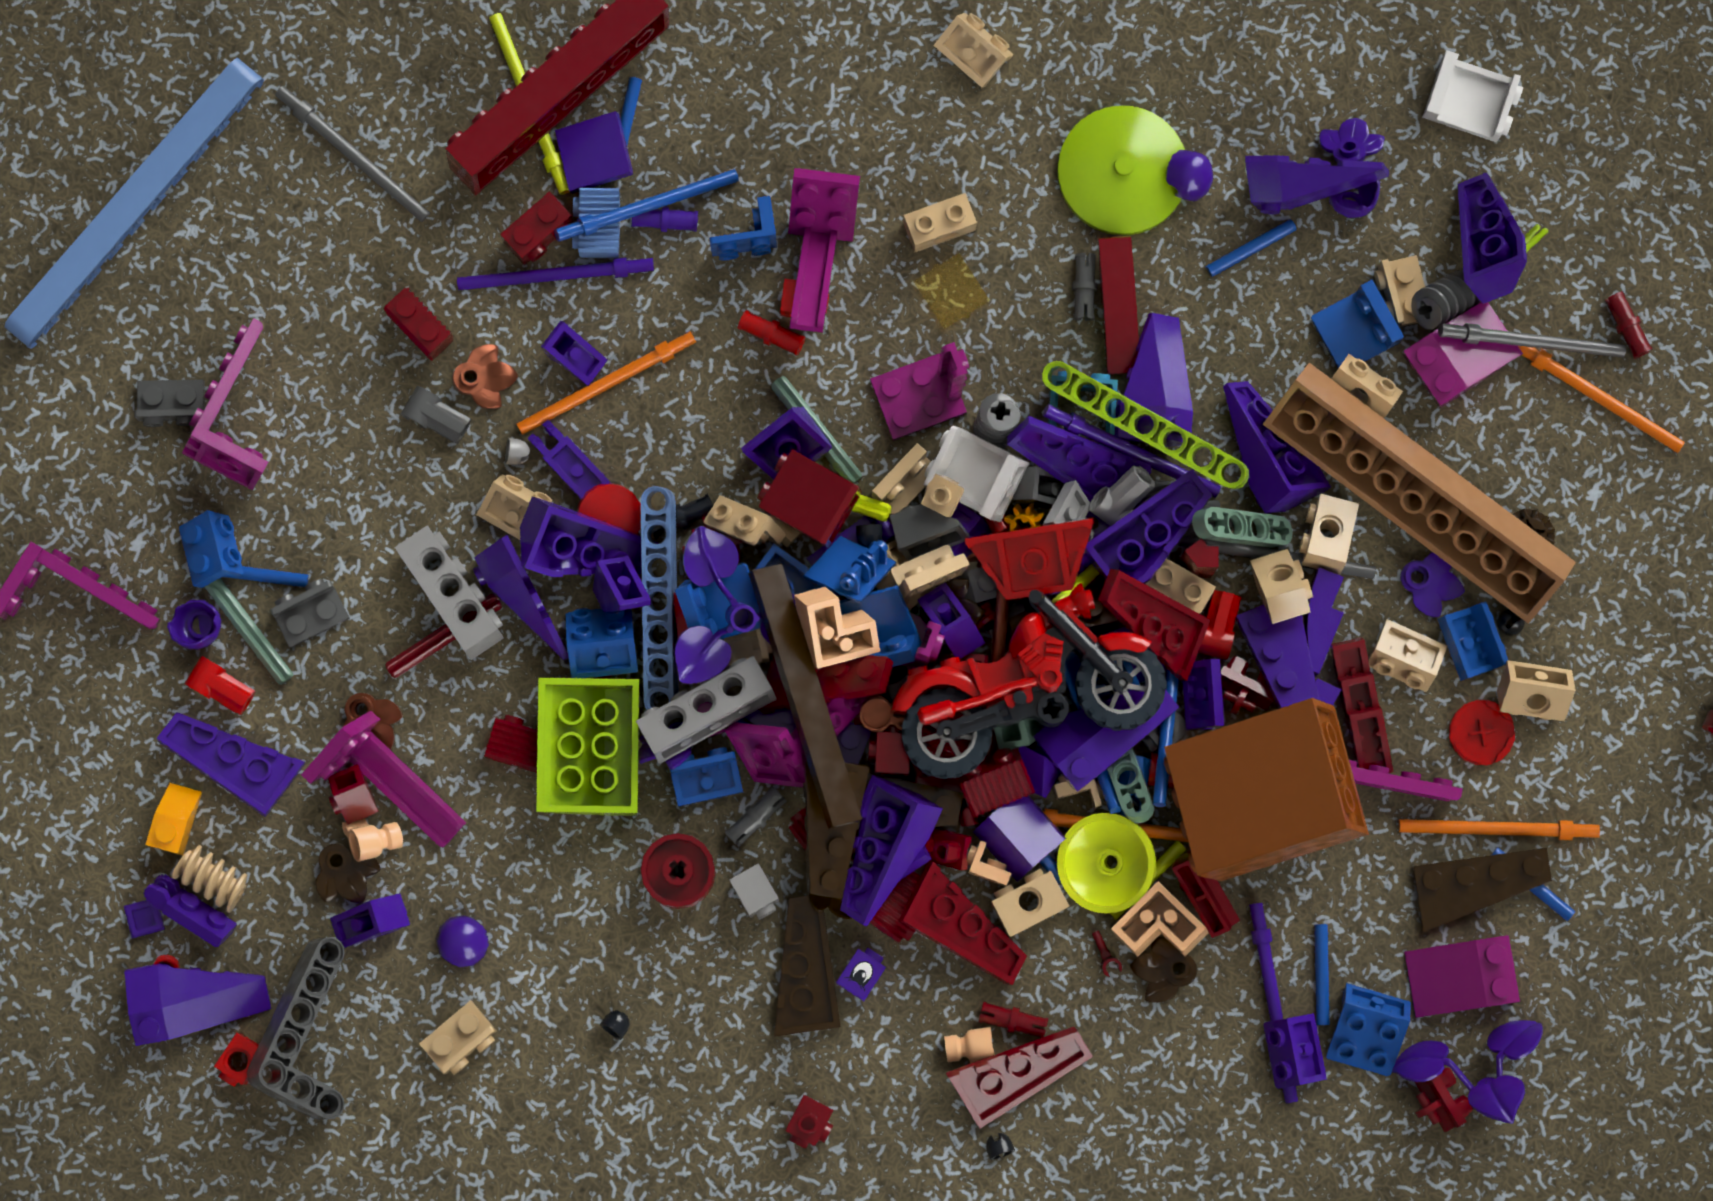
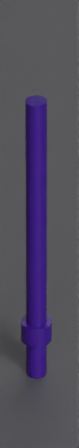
(619, 267)
(1076, 424)
(1262, 937)

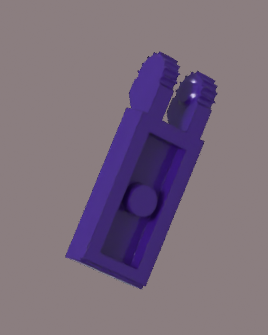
(569, 462)
(189, 910)

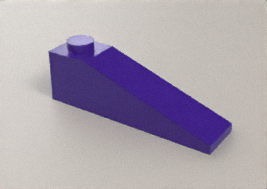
(1285, 184)
(1490, 240)
(1159, 379)
(1276, 469)
(1150, 532)
(571, 543)
(509, 581)
(1085, 749)
(889, 838)
(181, 1001)

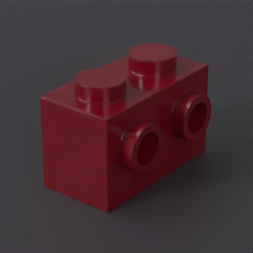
(535, 229)
(889, 754)

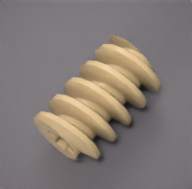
(210, 878)

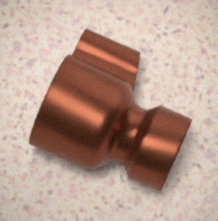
(876, 714)

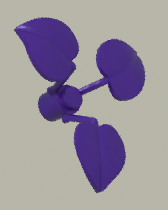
(697, 651)
(1492, 1097)

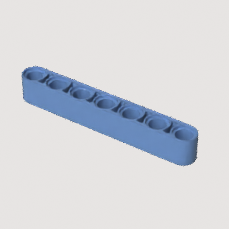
(666, 584)

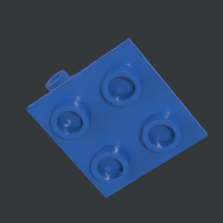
(851, 568)

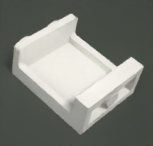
(1472, 98)
(981, 468)

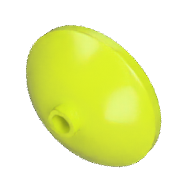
(1085, 869)

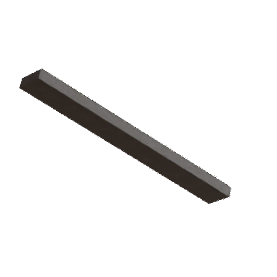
(805, 696)

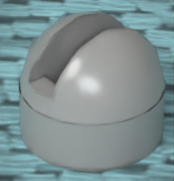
(516, 452)

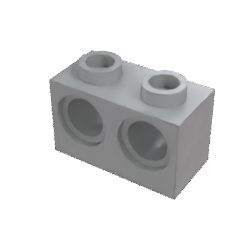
(755, 892)

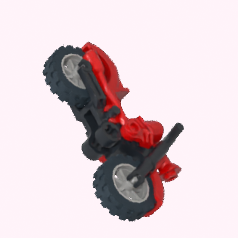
(1025, 683)

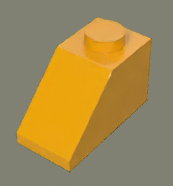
(174, 819)

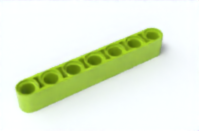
(1133, 413)

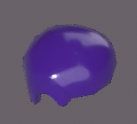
(1190, 174)
(1364, 203)
(182, 629)
(462, 941)

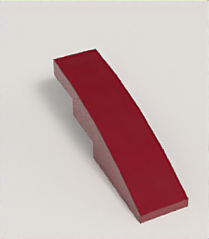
(1118, 303)
(1361, 704)

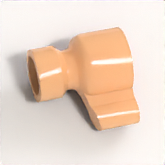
(368, 841)
(974, 1045)

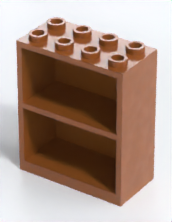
(1265, 790)

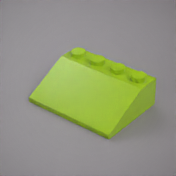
(587, 746)

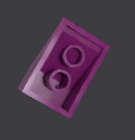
(1453, 367)
(1462, 976)

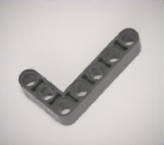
(295, 1034)

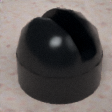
(868, 533)
(1515, 628)
(616, 1024)
(995, 1148)

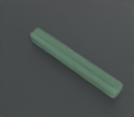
(836, 455)
(249, 631)

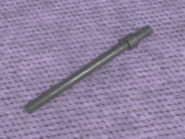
(306, 113)
(1474, 333)
(1254, 552)

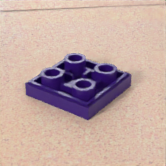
(594, 152)

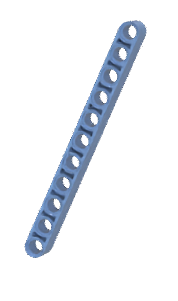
(132, 202)

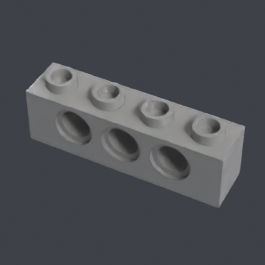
(472, 636)
(698, 726)

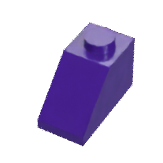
(618, 585)
(957, 626)
(370, 920)

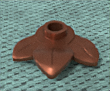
(489, 376)
(382, 708)

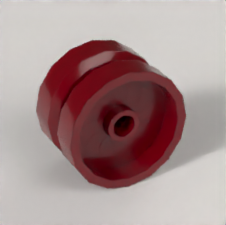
(678, 851)

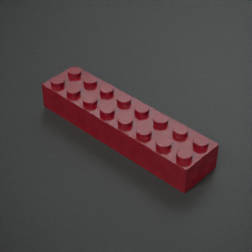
(554, 89)

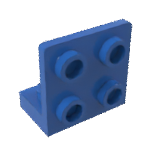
(756, 241)
(1358, 325)
(708, 605)
(894, 624)
(600, 643)
(1369, 1030)

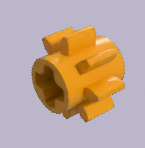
(1024, 515)

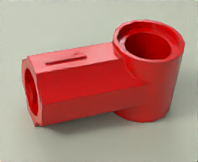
(1222, 616)
(214, 682)

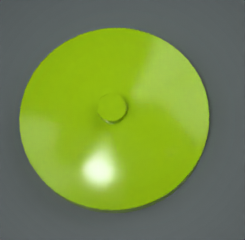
(1117, 170)

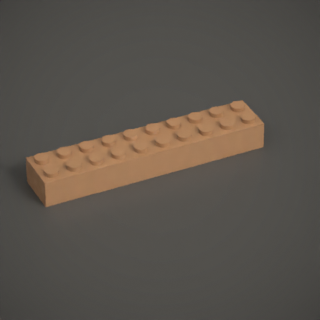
(1419, 493)

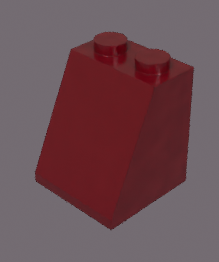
(809, 498)

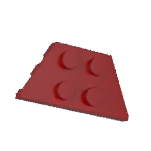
(1033, 557)

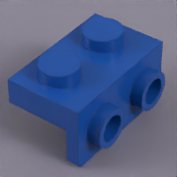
(210, 548)
(1473, 641)
(706, 777)

